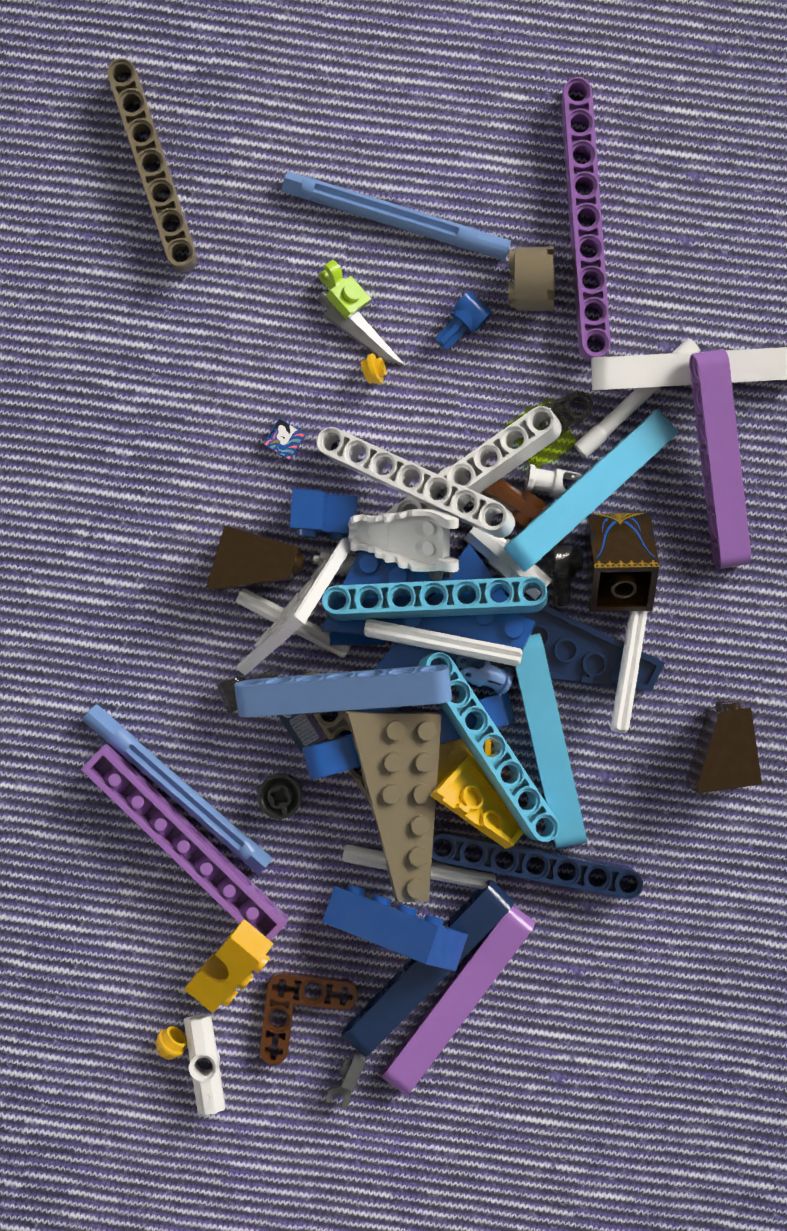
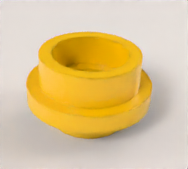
(373, 369)

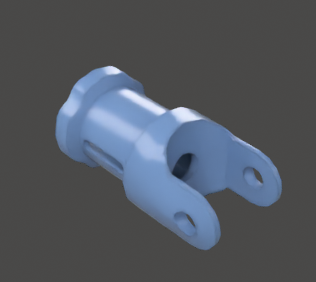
(483, 673)

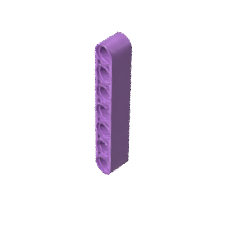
(720, 458)
(456, 1001)

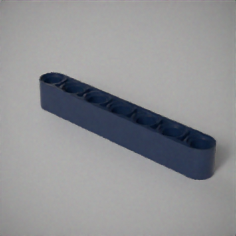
(547, 873)
(418, 979)

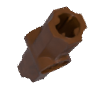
(521, 504)

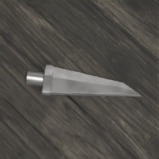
(359, 330)

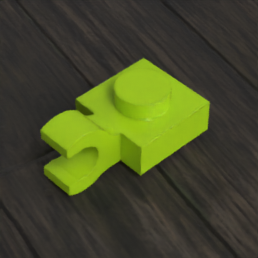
(343, 293)

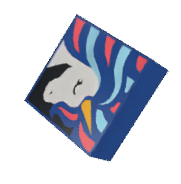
(284, 439)

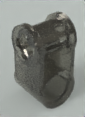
(562, 411)

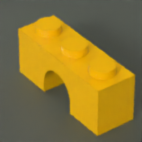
(230, 967)

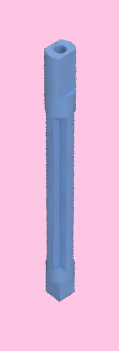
(395, 215)
(176, 788)

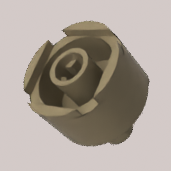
(533, 279)

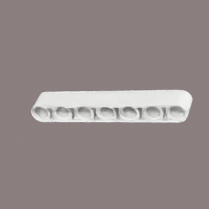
(674, 368)
(499, 446)
(424, 491)

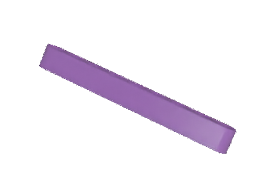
(589, 205)

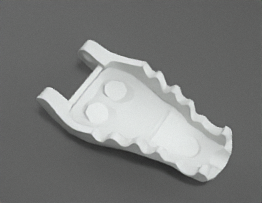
(410, 538)

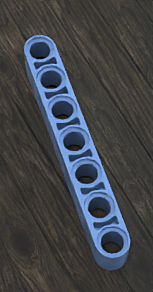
(343, 691)

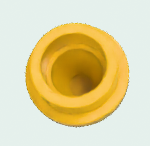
(171, 1043)

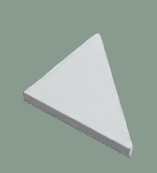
(297, 610)

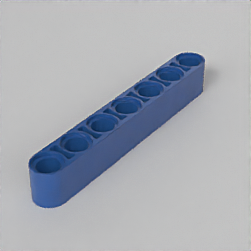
(340, 754)

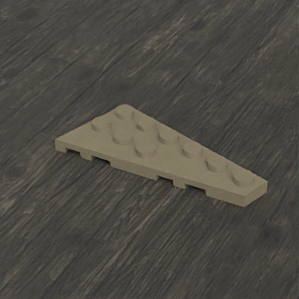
(399, 773)

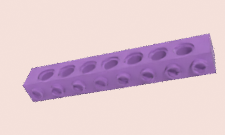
(183, 842)

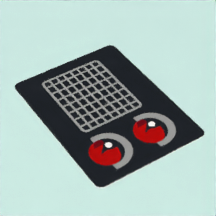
(303, 729)

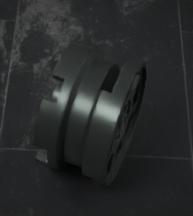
(280, 795)

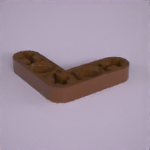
(286, 1003)

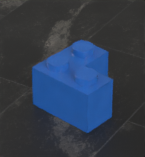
(321, 513)

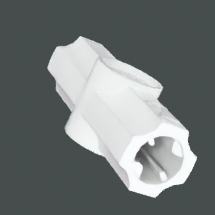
(501, 561)
(208, 1082)

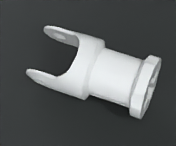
(548, 480)

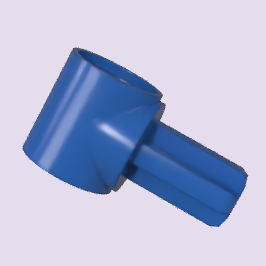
(468, 316)

